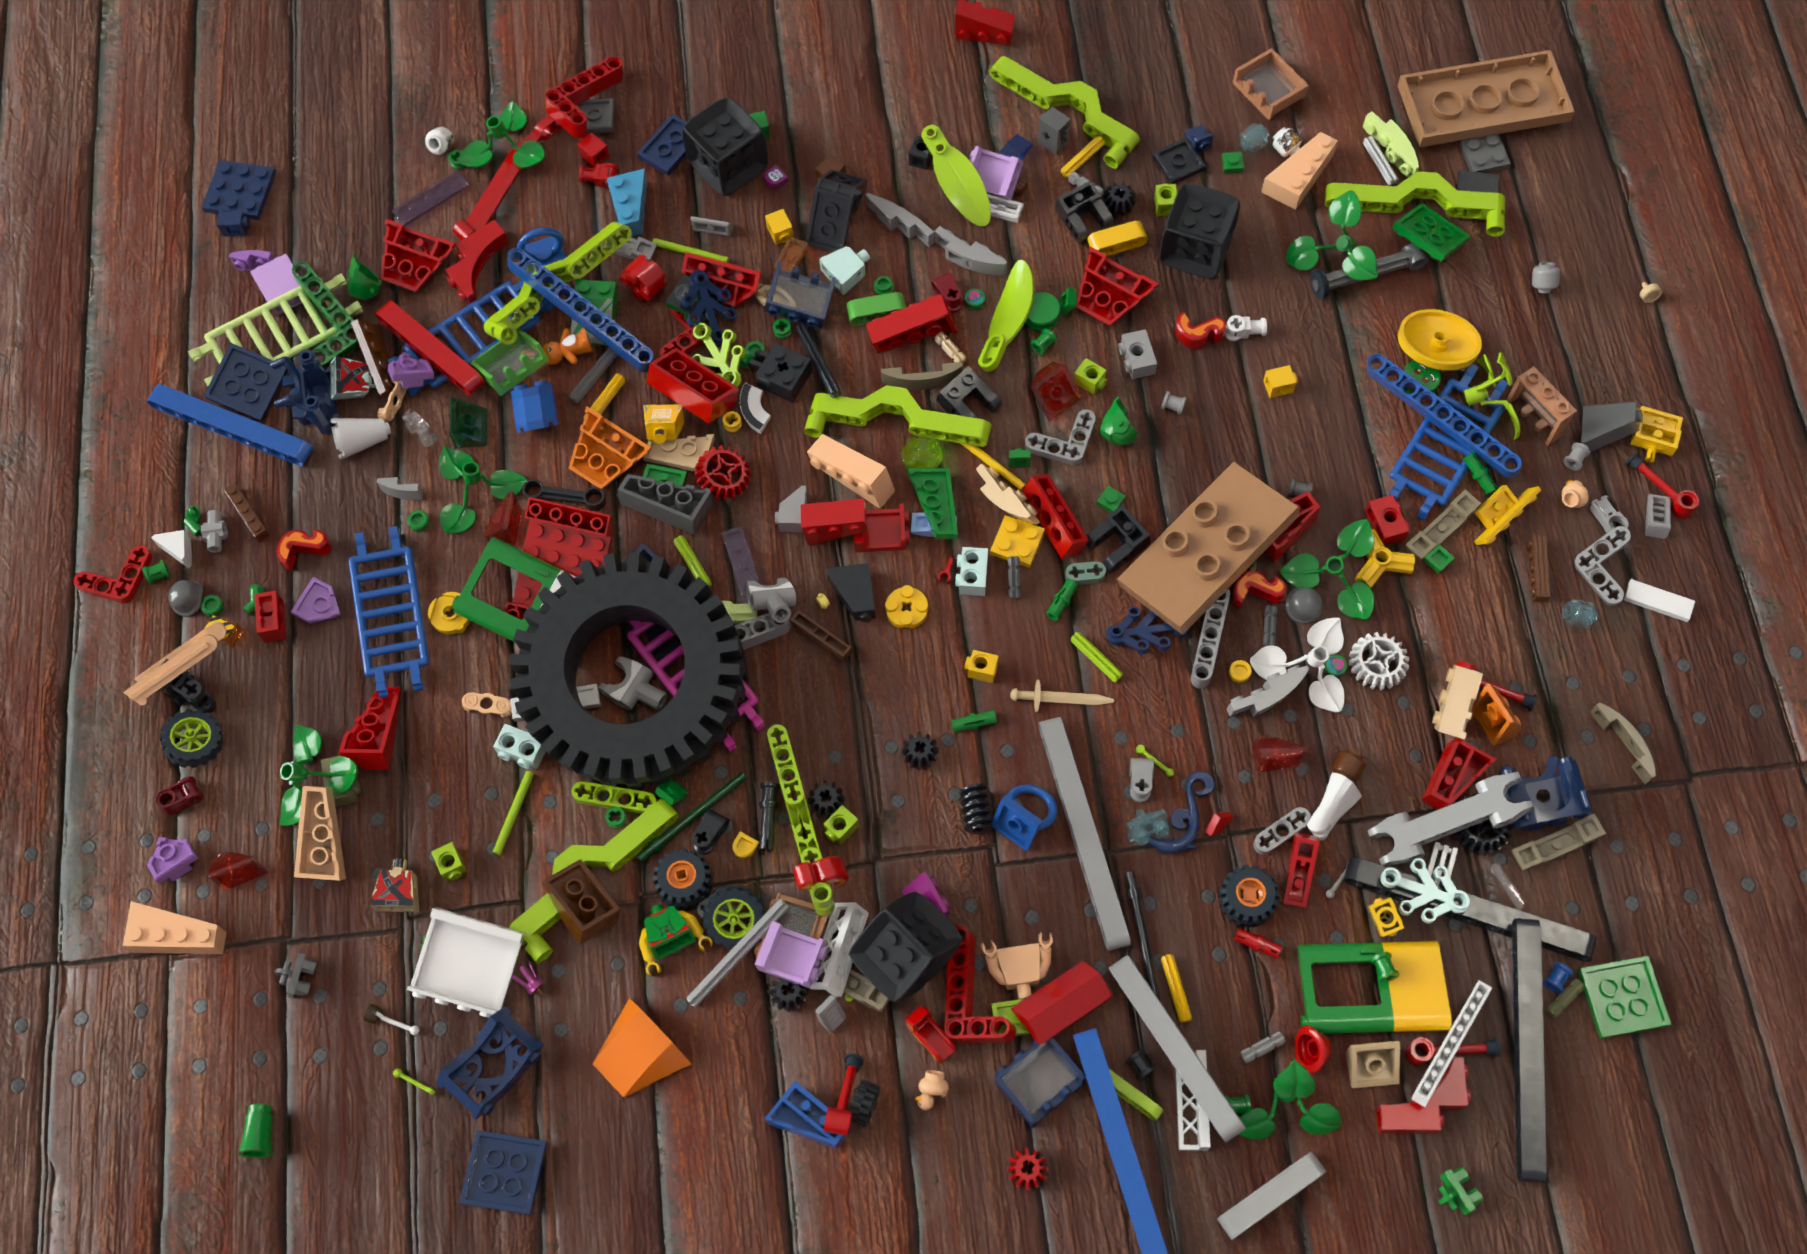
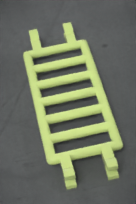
(211, 345)

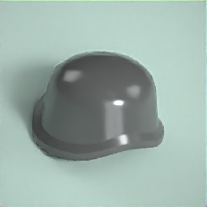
(185, 597)
(1303, 605)

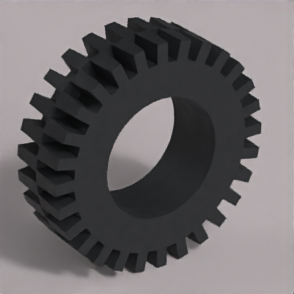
(582, 611)

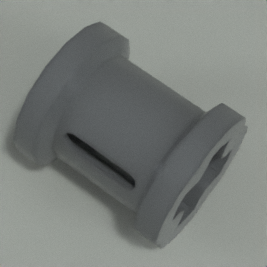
(1297, 488)

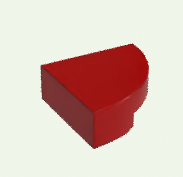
(1218, 822)

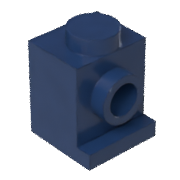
(232, 223)

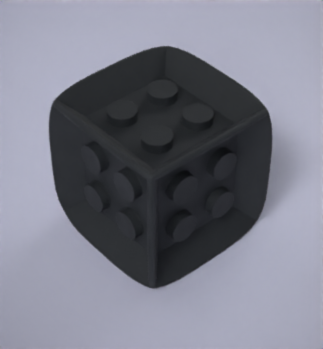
(725, 146)
(1199, 230)
(905, 946)

